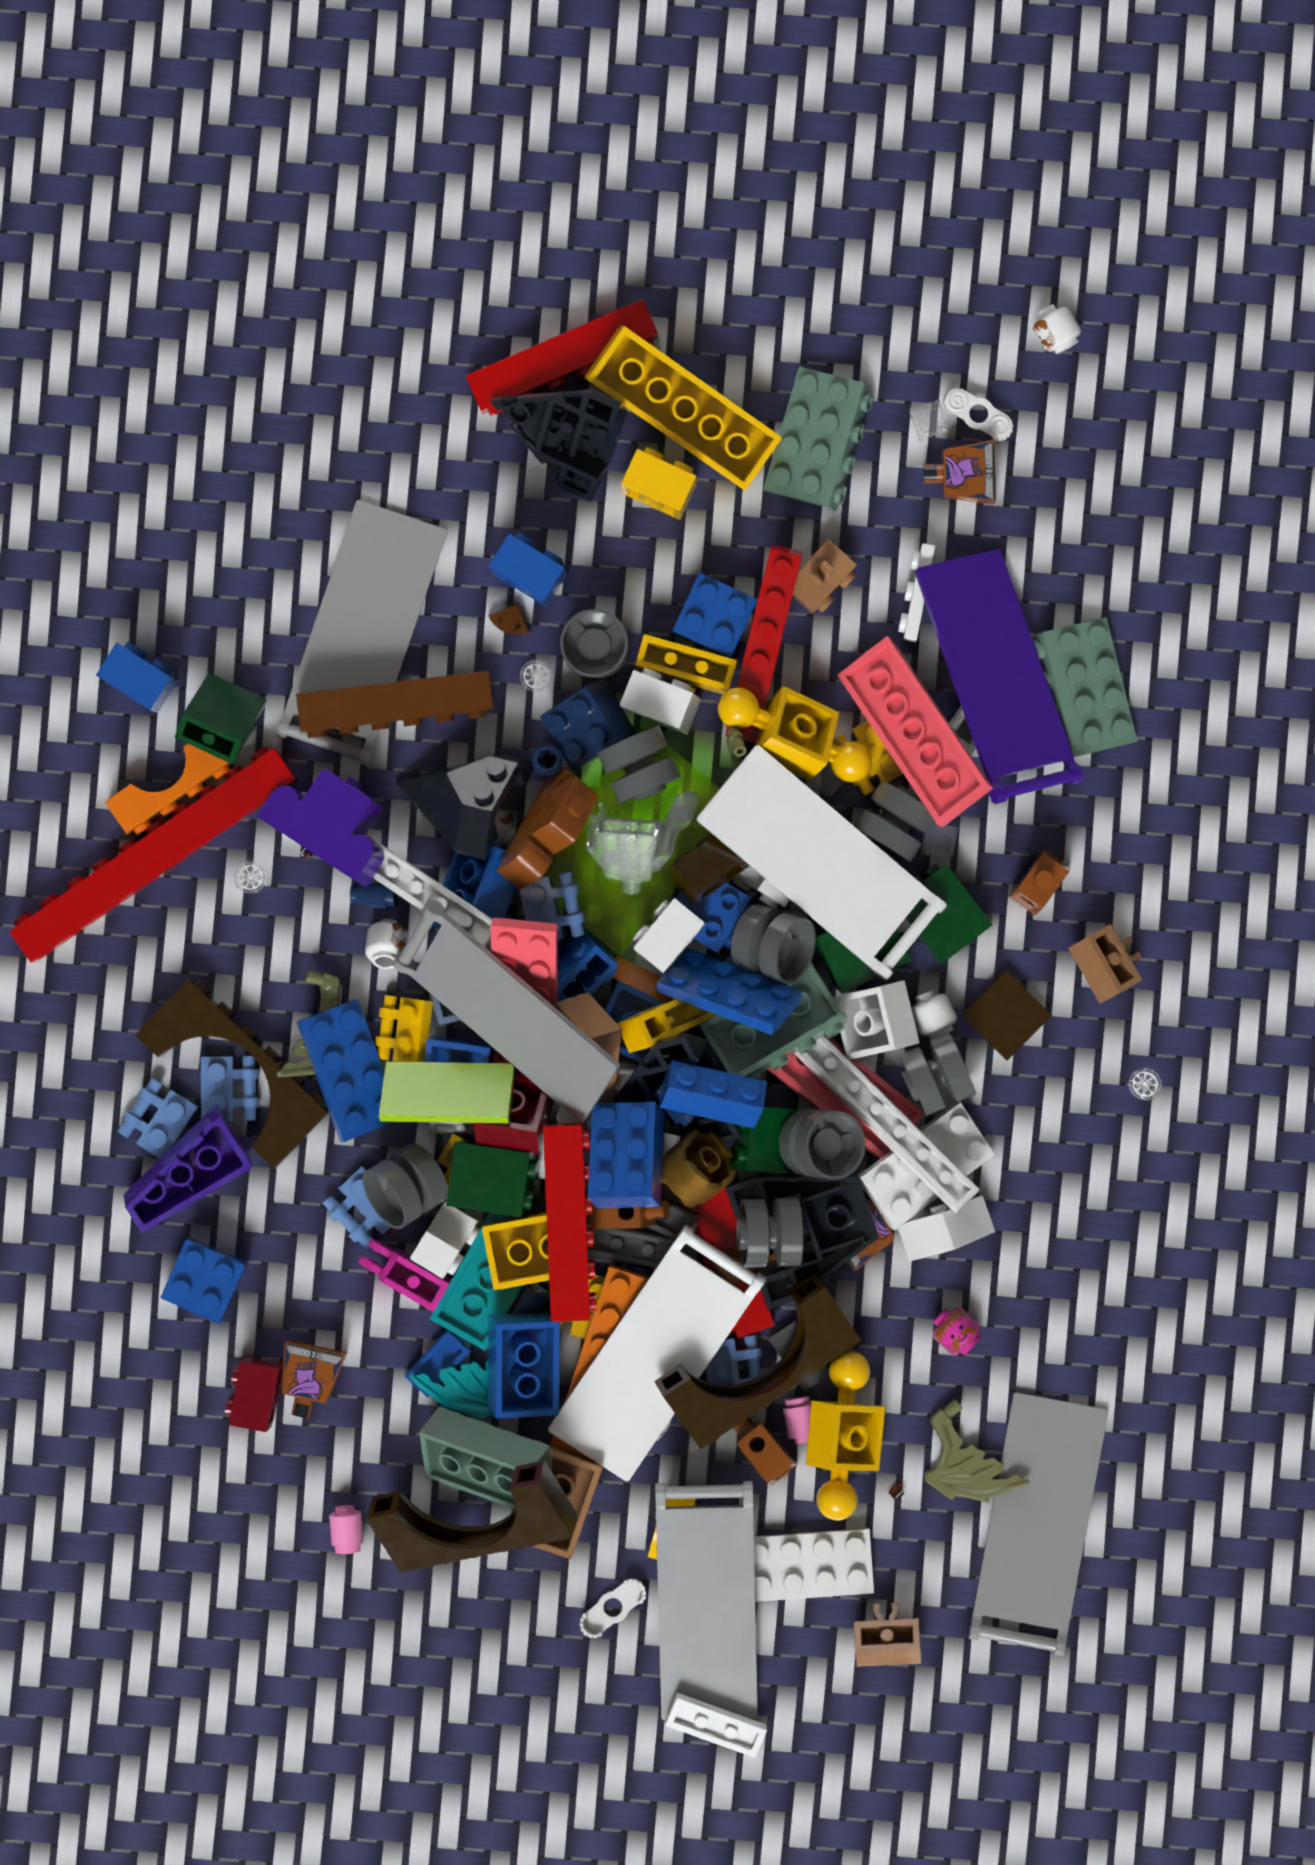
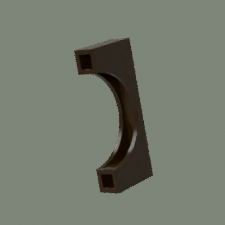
(195, 1014)
(714, 1409)
(422, 1541)

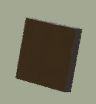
(1006, 1015)

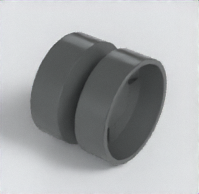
(594, 644)
(642, 773)
(900, 813)
(773, 943)
(928, 1078)
(822, 1143)
(405, 1186)
(760, 1233)

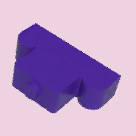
(330, 823)

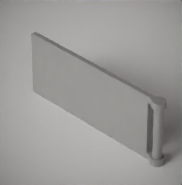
(366, 613)
(508, 1013)
(1040, 1527)
(707, 1598)

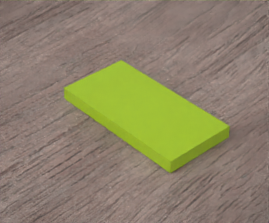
(447, 1092)

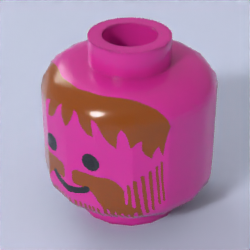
(956, 1331)

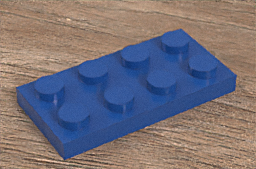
(729, 991)
(346, 1068)

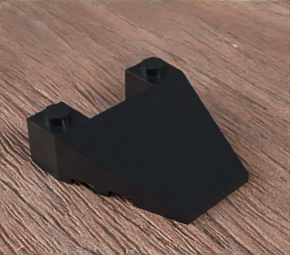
(833, 1221)

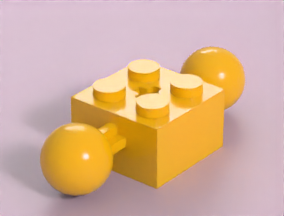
(796, 733)
(844, 1436)

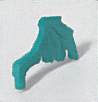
(463, 1390)

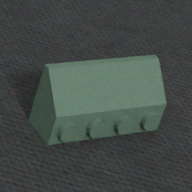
(476, 1455)

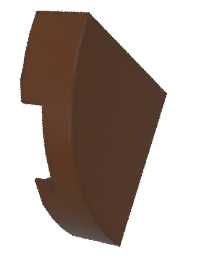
(510, 620)

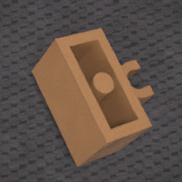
(822, 576)
(1106, 963)
(887, 1641)

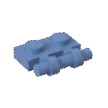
(541, 903)
(218, 1086)
(167, 1123)
(355, 1194)
(724, 1365)

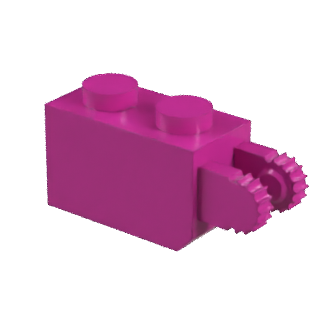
(407, 1276)

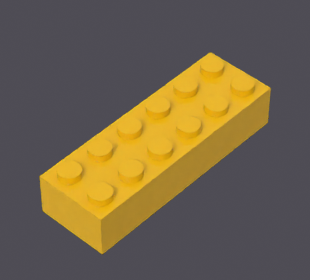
(683, 407)

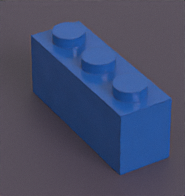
(713, 1094)

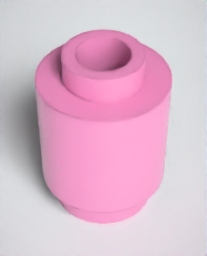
(797, 1418)
(346, 1529)

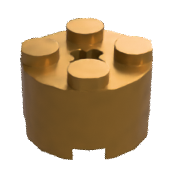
(697, 1168)

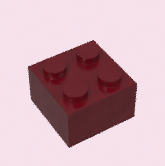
(528, 1113)
(255, 1393)

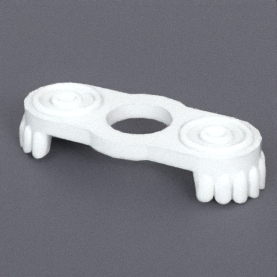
(996, 425)
(596, 1621)

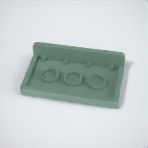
(819, 438)
(1086, 686)
(751, 1051)

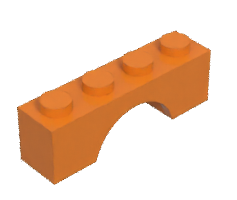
(136, 807)

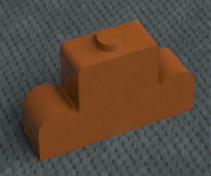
(548, 827)

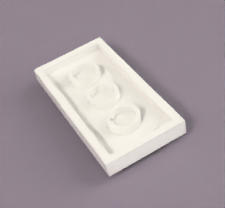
(899, 1191)
(813, 1564)

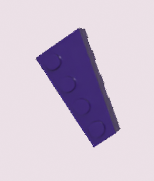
(188, 1171)

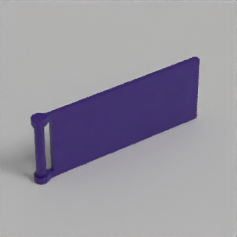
(996, 672)

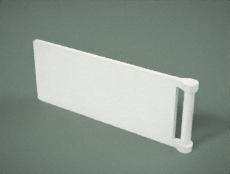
(817, 859)
(672, 1321)

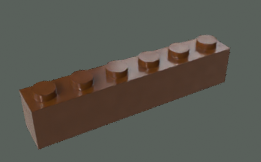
(394, 702)

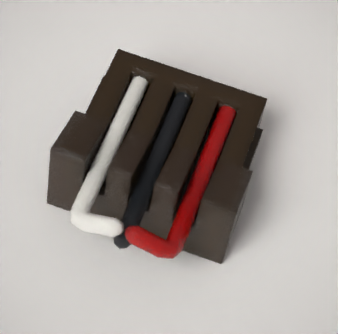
(896, 1492)

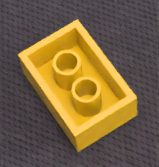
(659, 483)
(517, 1250)

